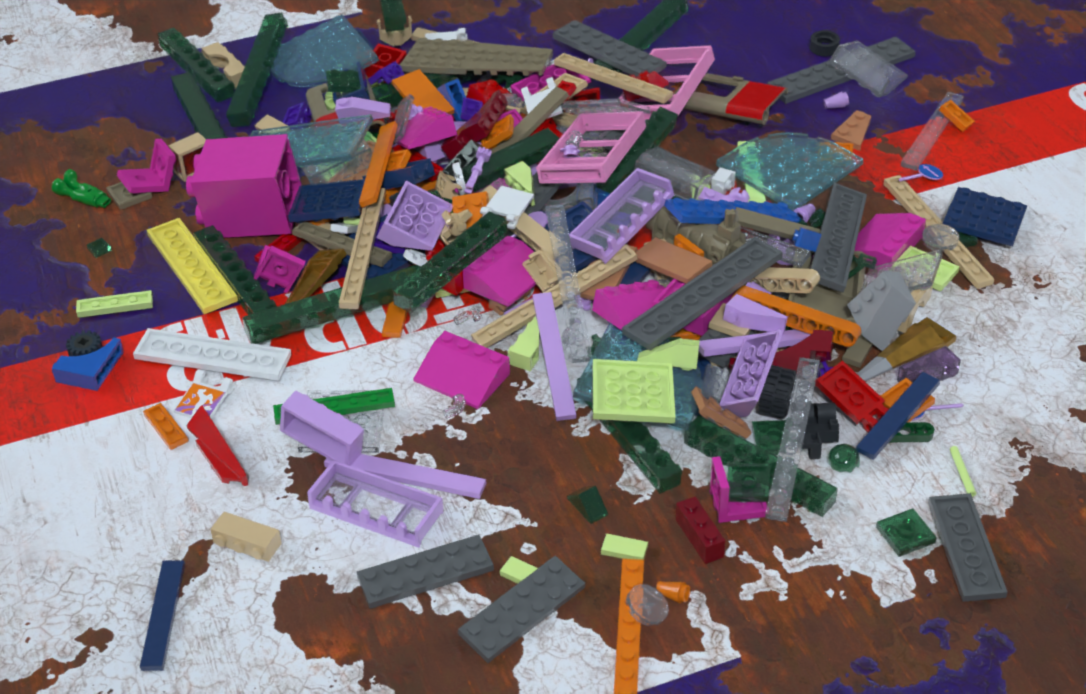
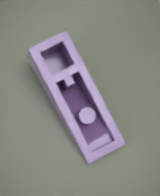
(357, 107)
(752, 315)

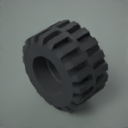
(777, 392)

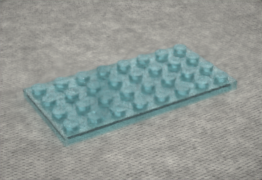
(323, 140)

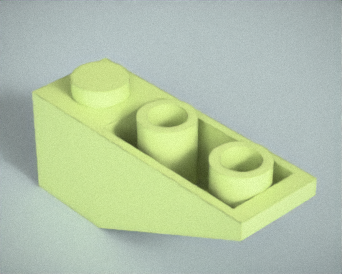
(520, 178)
(525, 351)
(679, 352)

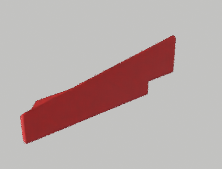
(215, 448)

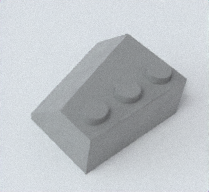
(882, 308)

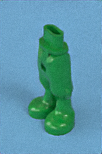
(79, 192)

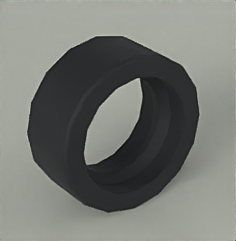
(824, 36)

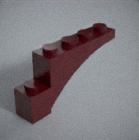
(476, 127)
(816, 346)

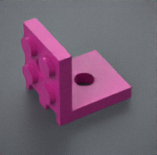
(153, 179)
(288, 269)
(727, 510)

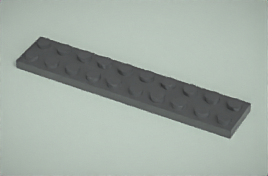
(825, 75)
(838, 236)
(701, 293)

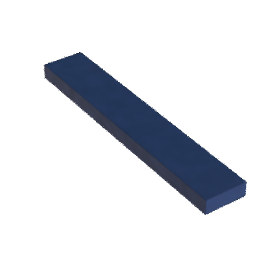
(898, 415)
(162, 616)

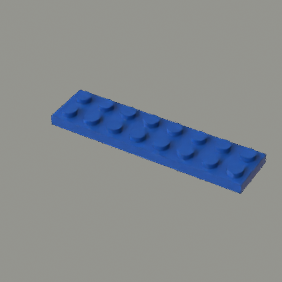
(713, 212)

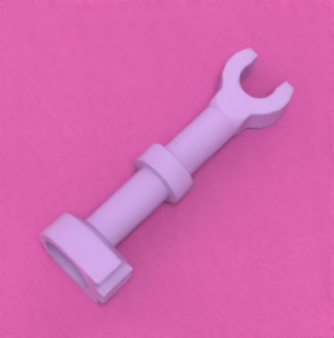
(483, 156)

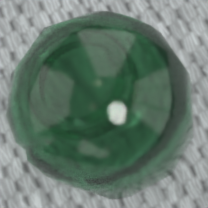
(844, 458)

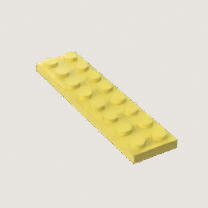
(192, 266)

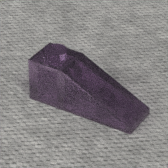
(939, 364)

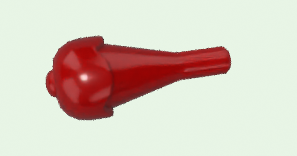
(437, 248)

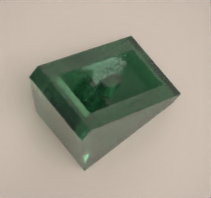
(588, 503)

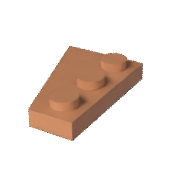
(853, 130)
(726, 418)

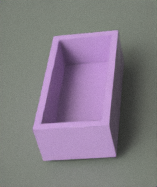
(321, 429)

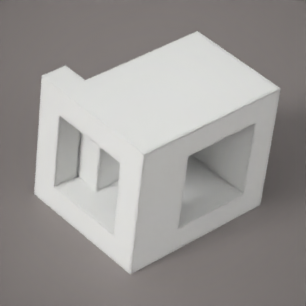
(723, 180)

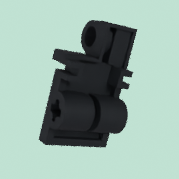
(821, 428)

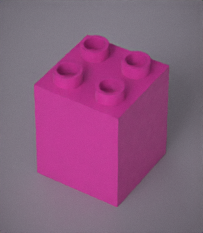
(245, 185)

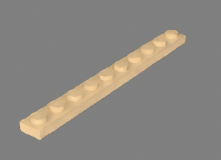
(361, 254)
(959, 255)
(525, 313)

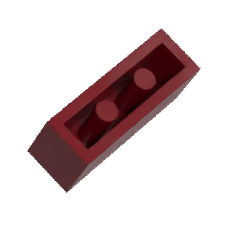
(700, 530)

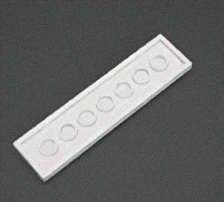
(212, 354)

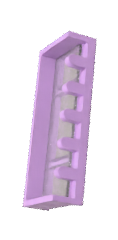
(621, 214)
(375, 503)

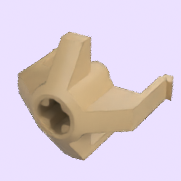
(395, 38)
(454, 224)

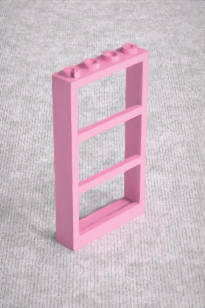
(696, 54)
(557, 169)

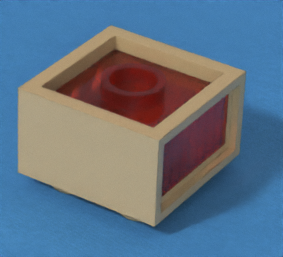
(185, 152)

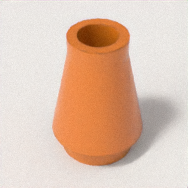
(675, 591)

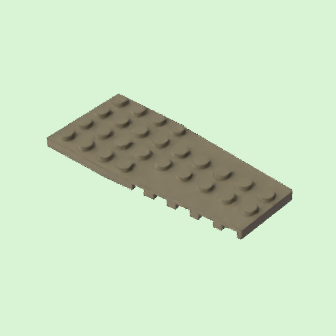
(459, 56)

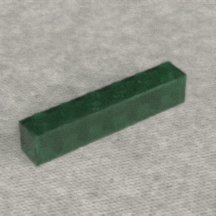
(528, 150)

